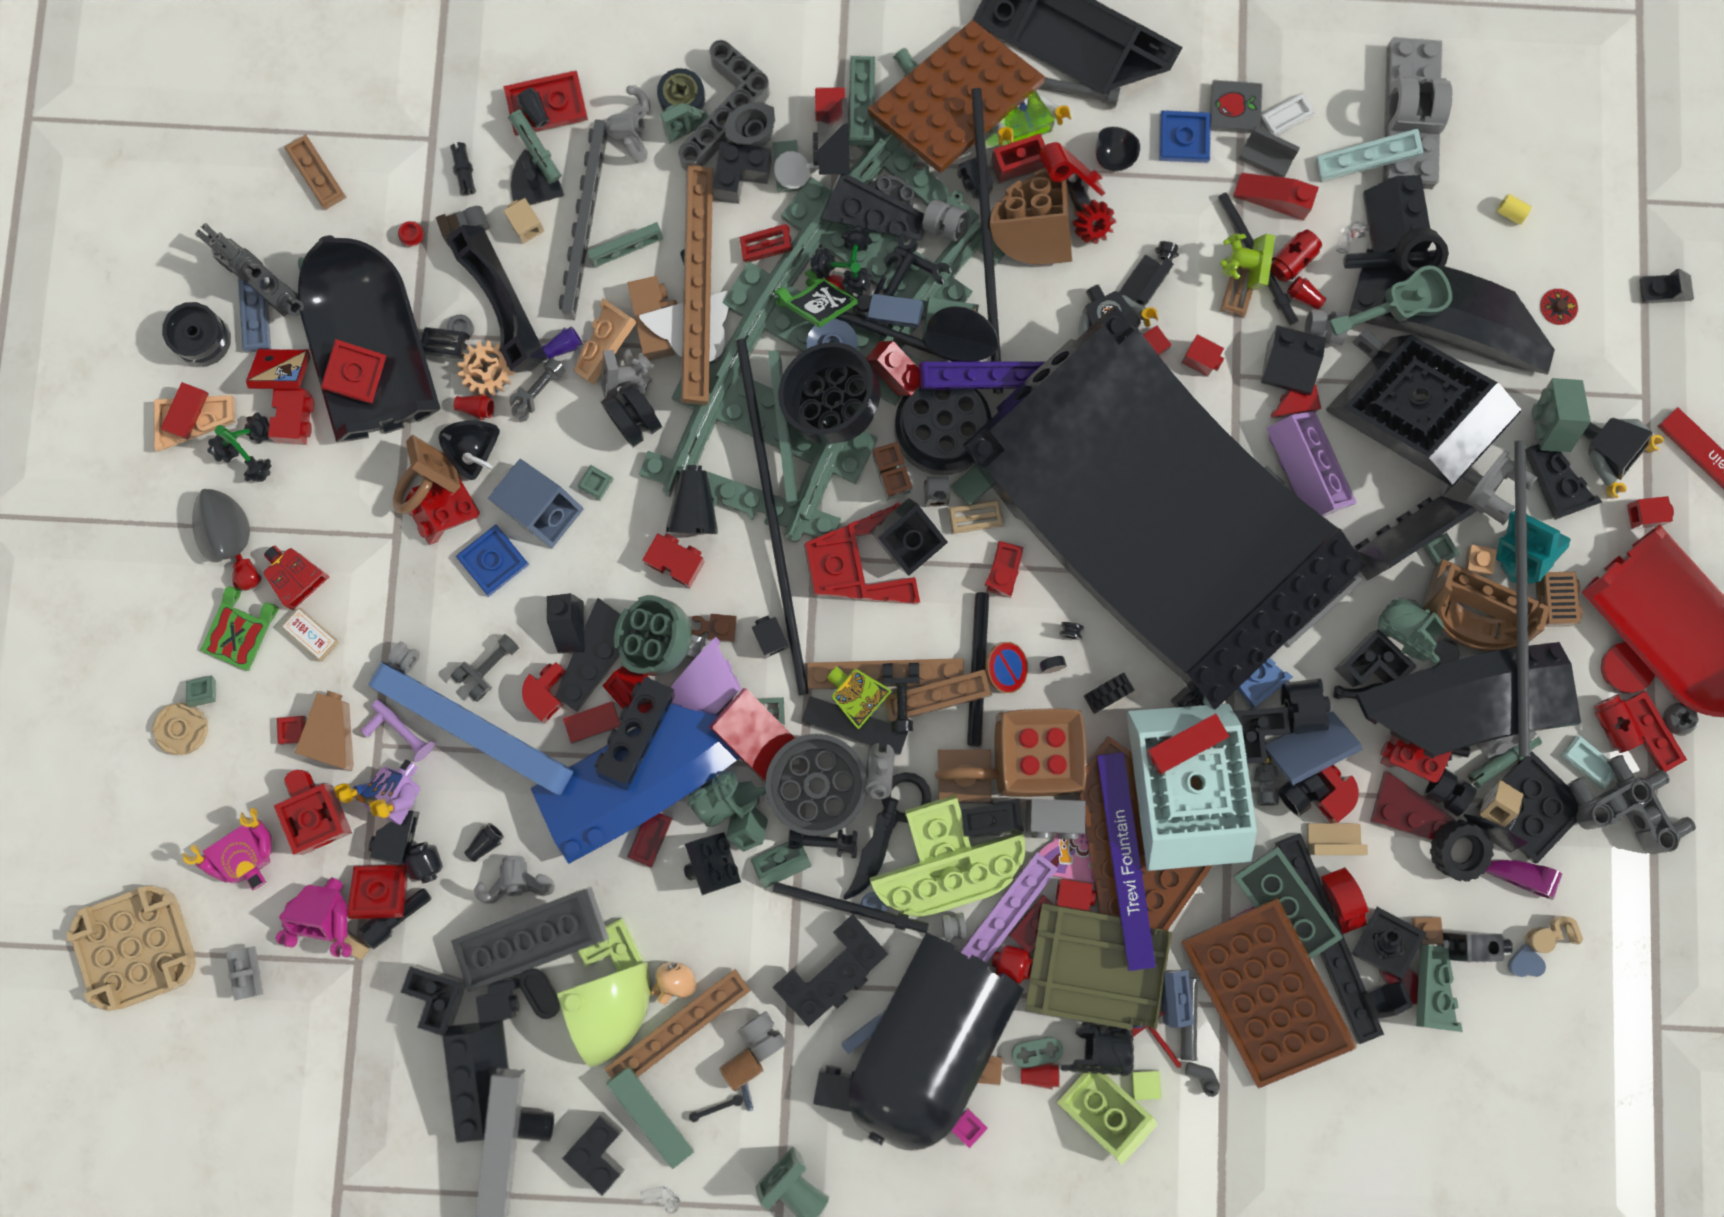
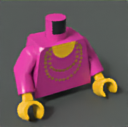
(238, 854)

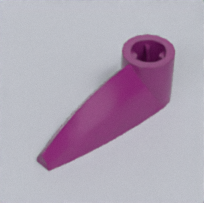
(1528, 876)

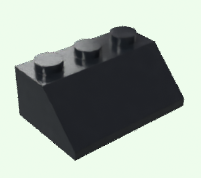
(832, 141)
(1394, 210)

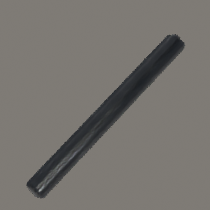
(978, 663)

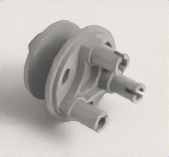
(1484, 496)

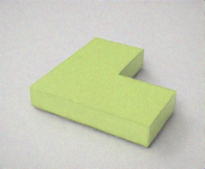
(619, 947)

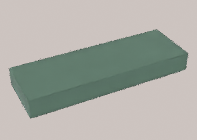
(625, 245)

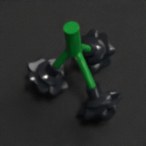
(857, 278)
(226, 447)

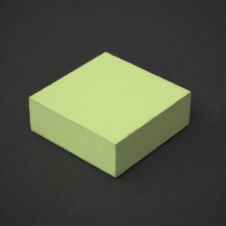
(1146, 1085)

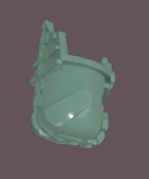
(1411, 628)
(724, 798)

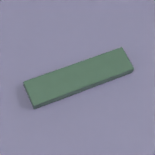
(861, 98)
(650, 1117)

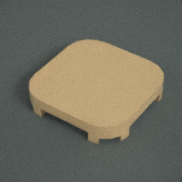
(132, 948)

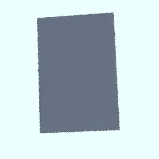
(1309, 753)

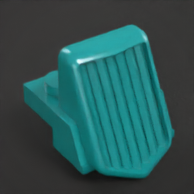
(1543, 549)

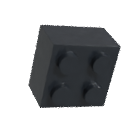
(908, 536)

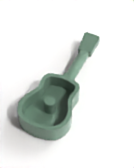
(1421, 294)

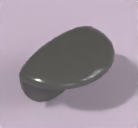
(219, 525)

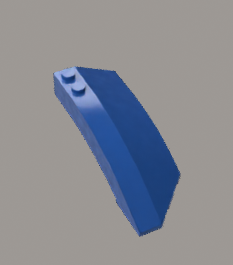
(597, 812)

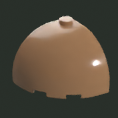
(1034, 221)

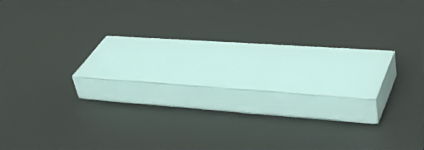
(1370, 155)

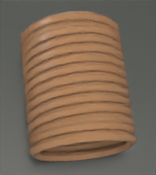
(741, 1069)

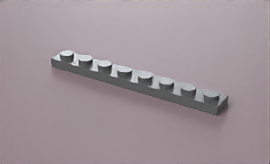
(581, 230)

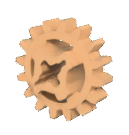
(475, 370)

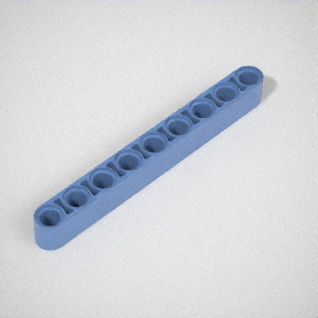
(471, 728)

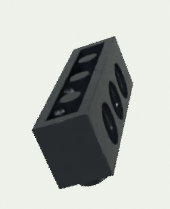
(623, 772)

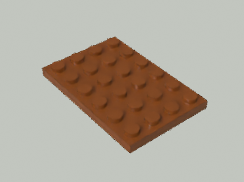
(934, 102)
(1268, 993)

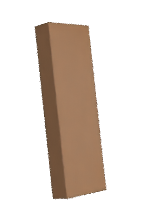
(315, 172)

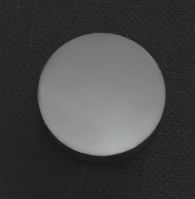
(461, 323)

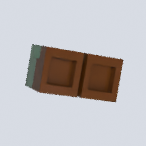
(889, 467)

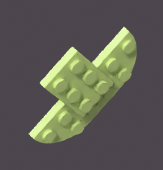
(948, 866)

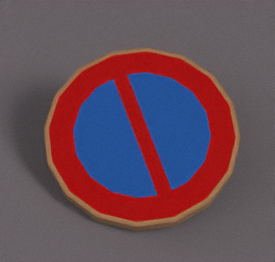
(1006, 667)

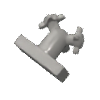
(616, 376)

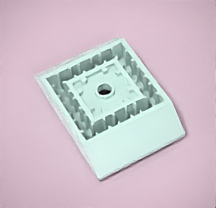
(1187, 824)

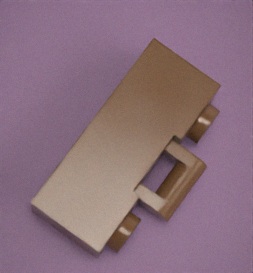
(646, 297)

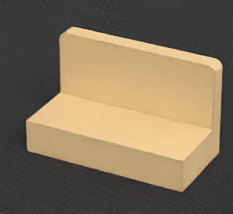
(1335, 839)

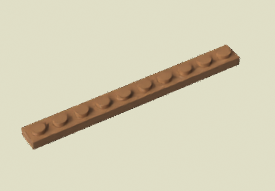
(697, 286)

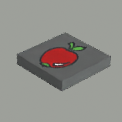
(1235, 106)

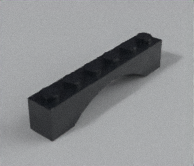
(518, 340)

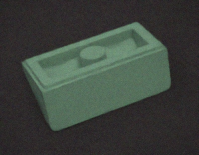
(780, 864)

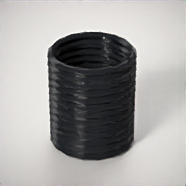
(536, 1125)

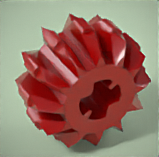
(1103, 218)

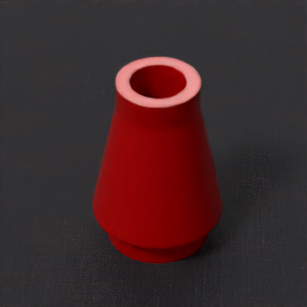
(1305, 292)
(476, 406)
(1042, 1076)

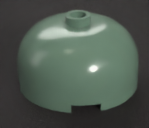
(661, 636)

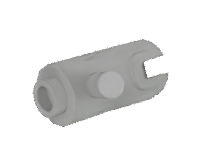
(879, 772)

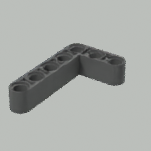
(743, 93)

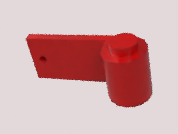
(1062, 164)

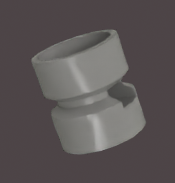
(949, 221)
(1318, 324)
(762, 1036)

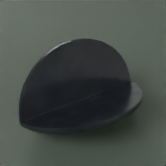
(960, 335)

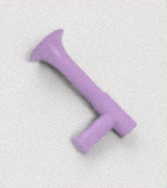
(419, 747)

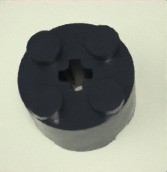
(1306, 705)

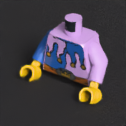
(387, 794)

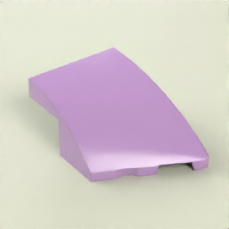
(707, 682)

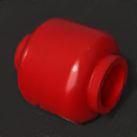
(1013, 963)

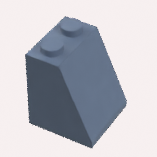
(536, 503)

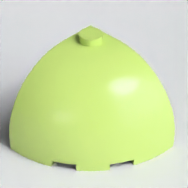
(606, 1012)

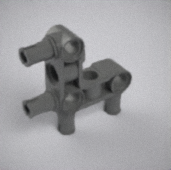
(251, 271)
(1637, 800)

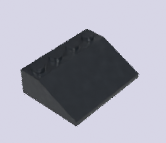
(1410, 534)

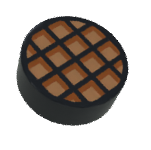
(1052, 664)

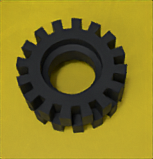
(1109, 693)

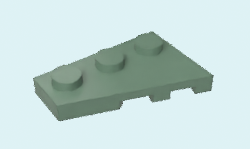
(1435, 999)

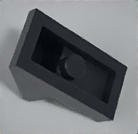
(1667, 288)

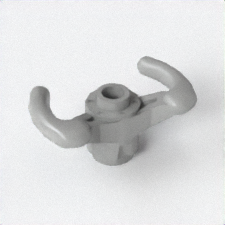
(630, 124)
(514, 881)

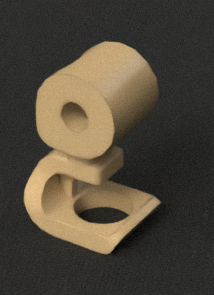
(1544, 939)

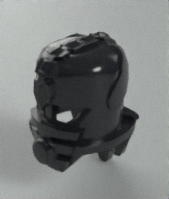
(1104, 1051)

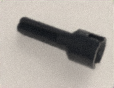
(379, 929)

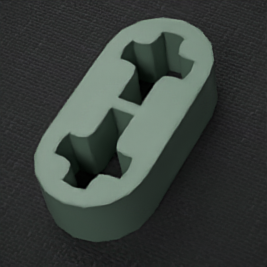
(1036, 1045)

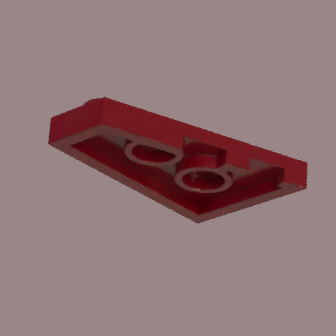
(1406, 809)

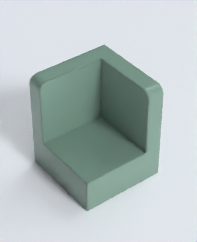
(749, 831)

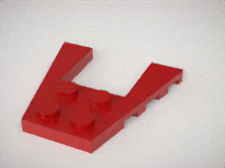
(838, 571)

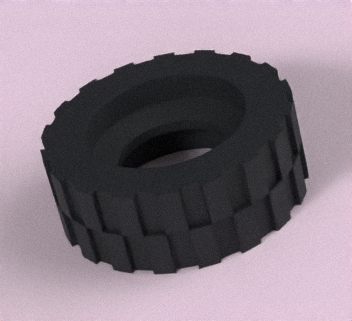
(1477, 862)

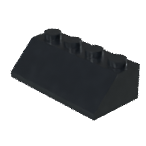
(471, 1059)

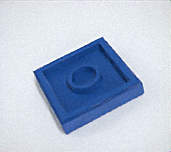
(1184, 136)
(492, 560)

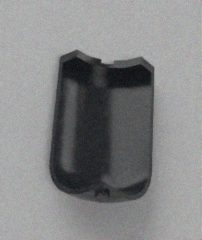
(361, 299)
(930, 1046)

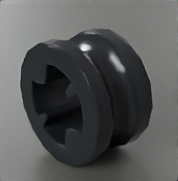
(1071, 630)

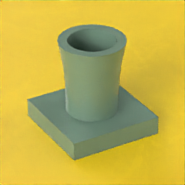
(788, 1185)

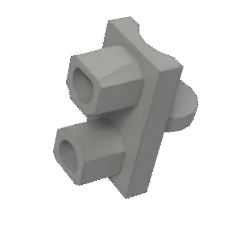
(244, 973)

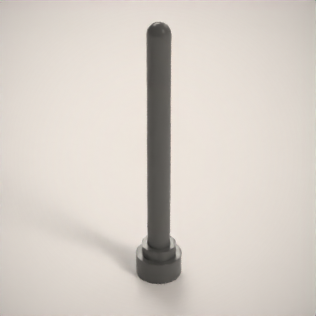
(1109, 97)

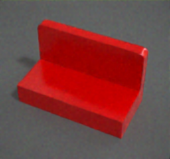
(621, 685)

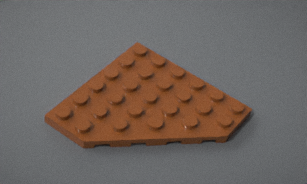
(1165, 889)

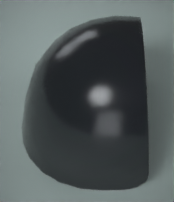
(1117, 148)

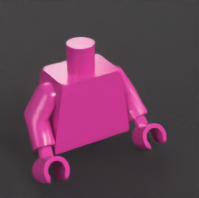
(318, 915)

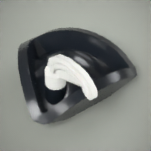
(469, 445)

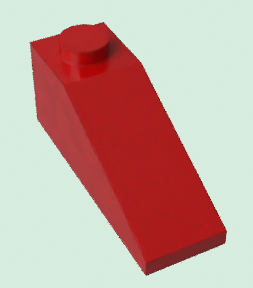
(1277, 193)

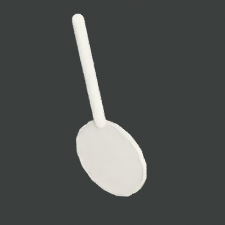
(793, 169)

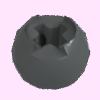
(1689, 718)

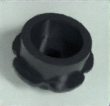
(1167, 250)

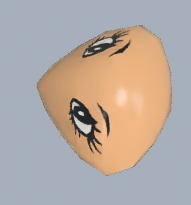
(671, 980)

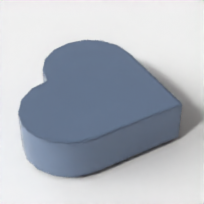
(1526, 963)

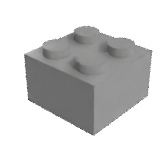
(1055, 817)

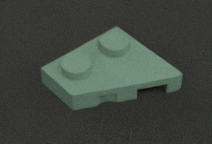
(681, 120)

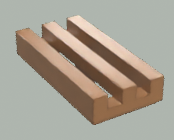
(1233, 309)

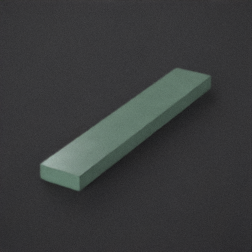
(783, 433)

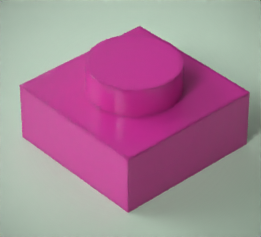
(969, 1128)

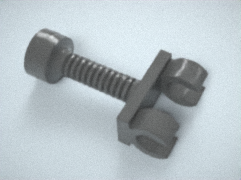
(553, 369)
(506, 646)

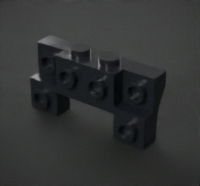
(837, 978)

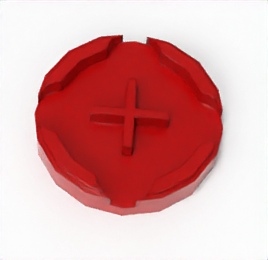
(1625, 669)

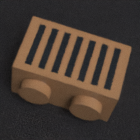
(1560, 593)

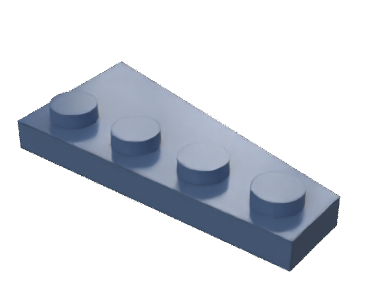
(1263, 683)

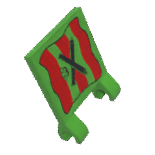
(236, 634)

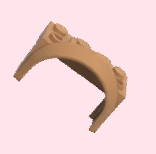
(1456, 583)

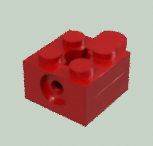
(311, 814)

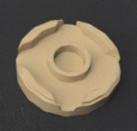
(180, 729)

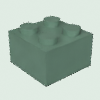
(1561, 415)

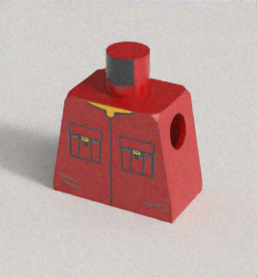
(292, 576)

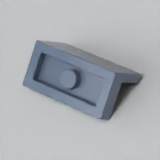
(1177, 999)

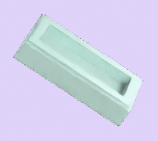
(1589, 762)

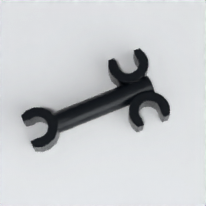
(901, 250)
(843, 842)

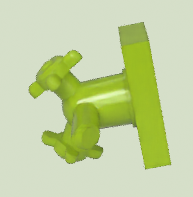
(1256, 260)

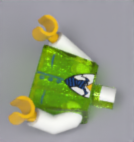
(1030, 118)

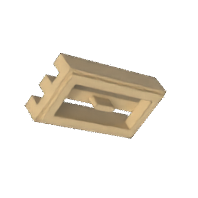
(975, 527)

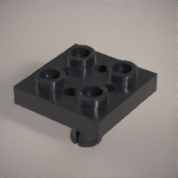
(711, 863)
(1393, 935)

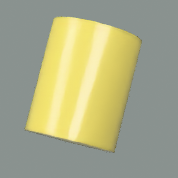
(1514, 209)

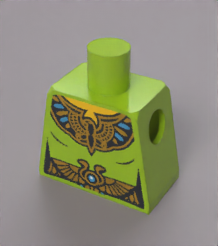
(857, 694)

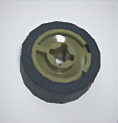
(681, 80)

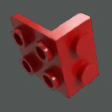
(442, 511)
(1412, 759)

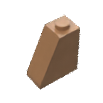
(328, 732)

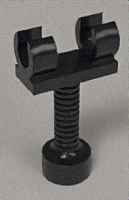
(902, 723)

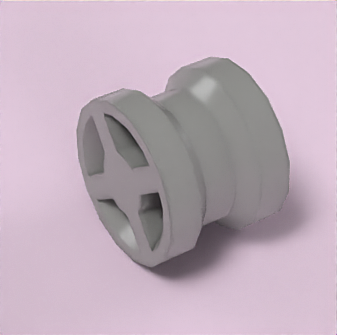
(696, 646)
(403, 657)
(954, 926)

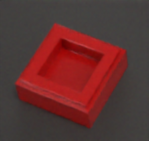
(290, 729)

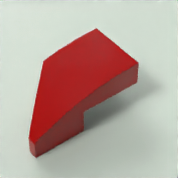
(1296, 403)

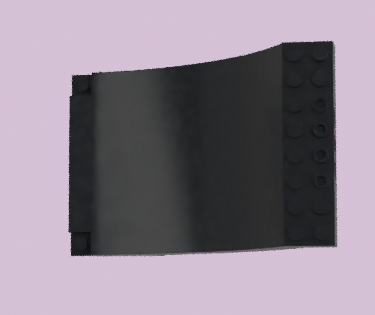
(1160, 509)

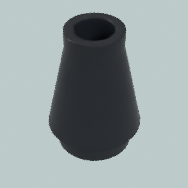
(532, 105)
(485, 841)

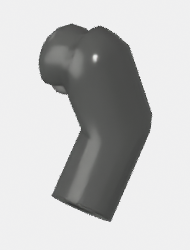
(1206, 1077)

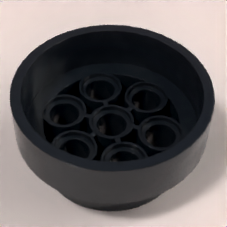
(821, 368)

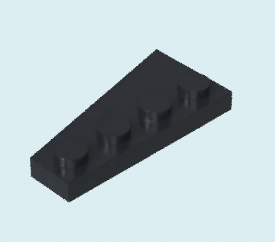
(592, 664)

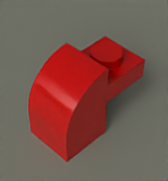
(537, 694)
(1341, 794)
(1346, 899)

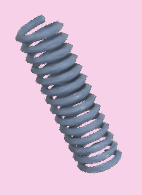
(744, 1091)

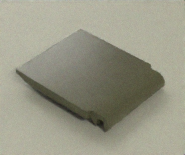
(1084, 972)

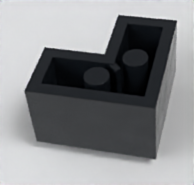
(739, 164)
(1377, 655)
(1257, 725)
(441, 993)
(590, 1158)

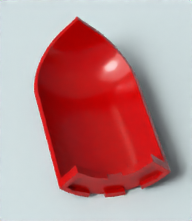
(1667, 618)

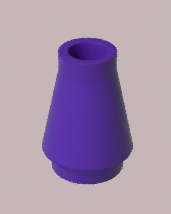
(564, 342)

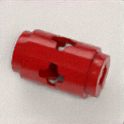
(1295, 255)
(1629, 734)

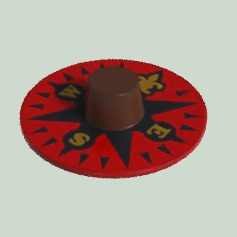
(1559, 306)

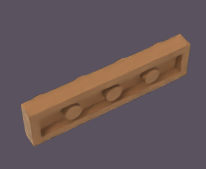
(942, 694)

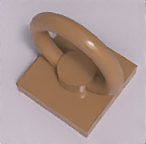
(431, 466)
(965, 775)

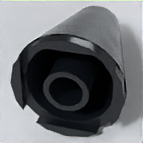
(692, 504)

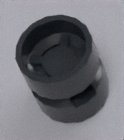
(1453, 793)
(1299, 796)

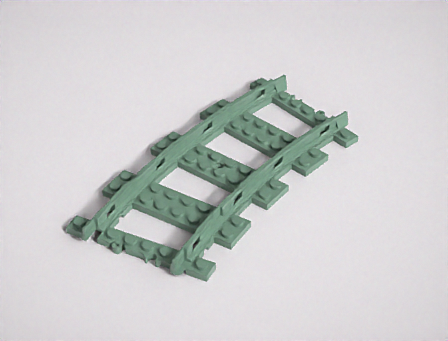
(755, 299)

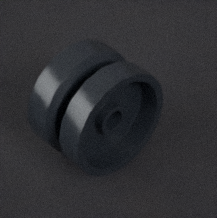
(196, 334)
(634, 412)

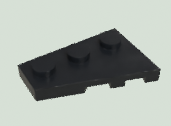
(1559, 484)

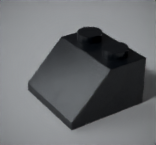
(1293, 360)

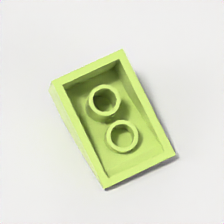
(1108, 1114)

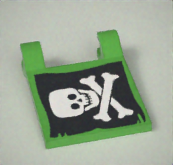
(818, 302)

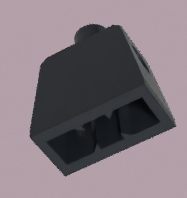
(1477, 947)

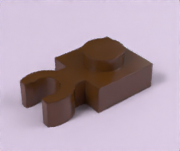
(719, 626)

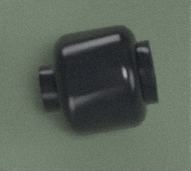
(423, 862)

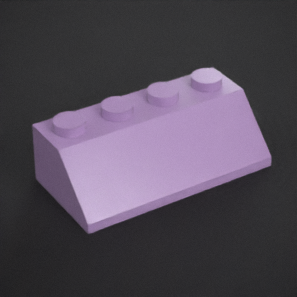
(1311, 463)

